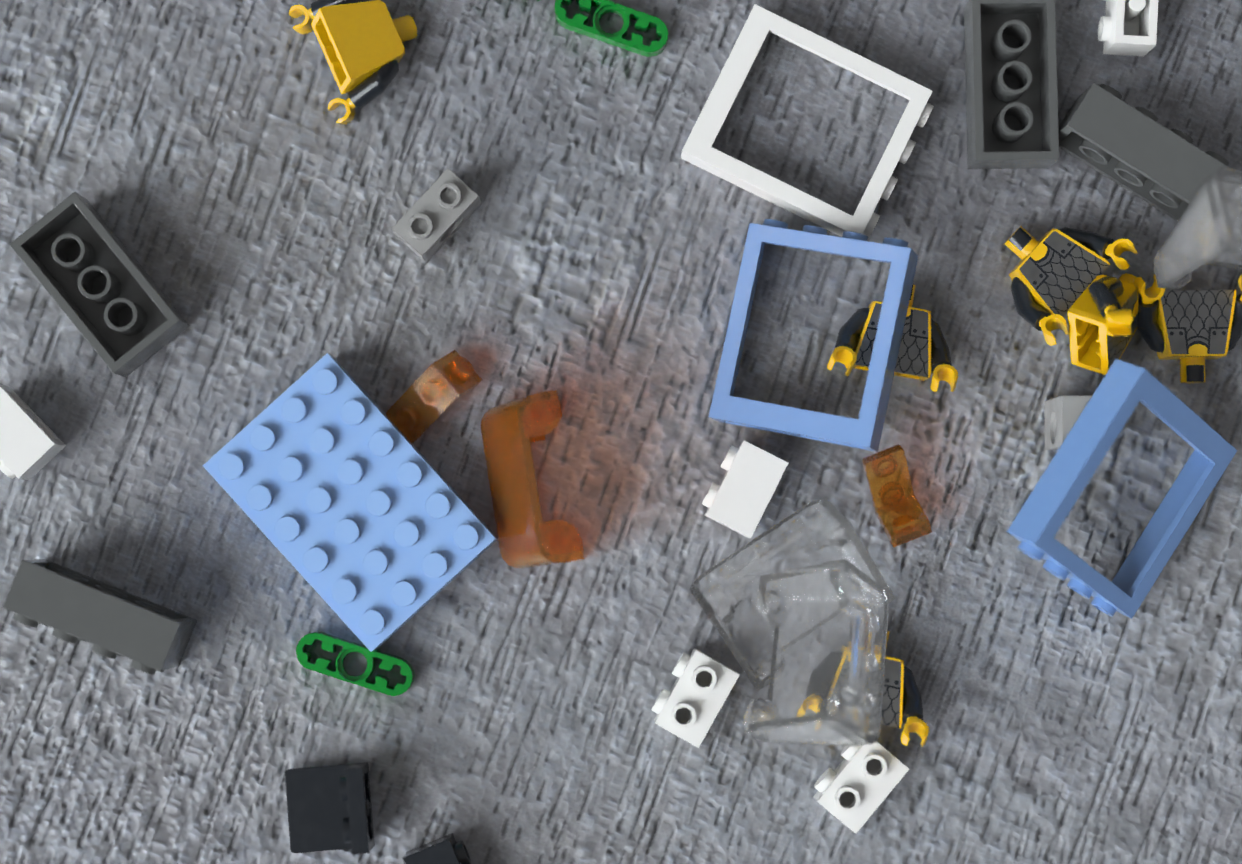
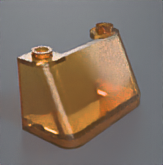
(507, 442)

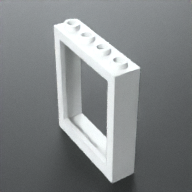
(699, 148)

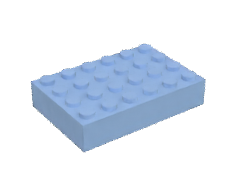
(350, 502)

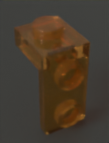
(433, 394)
(894, 496)

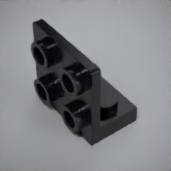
(330, 808)

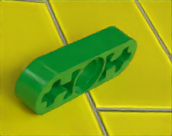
(642, 24)
(329, 644)

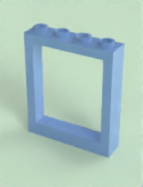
(856, 433)
(1075, 465)

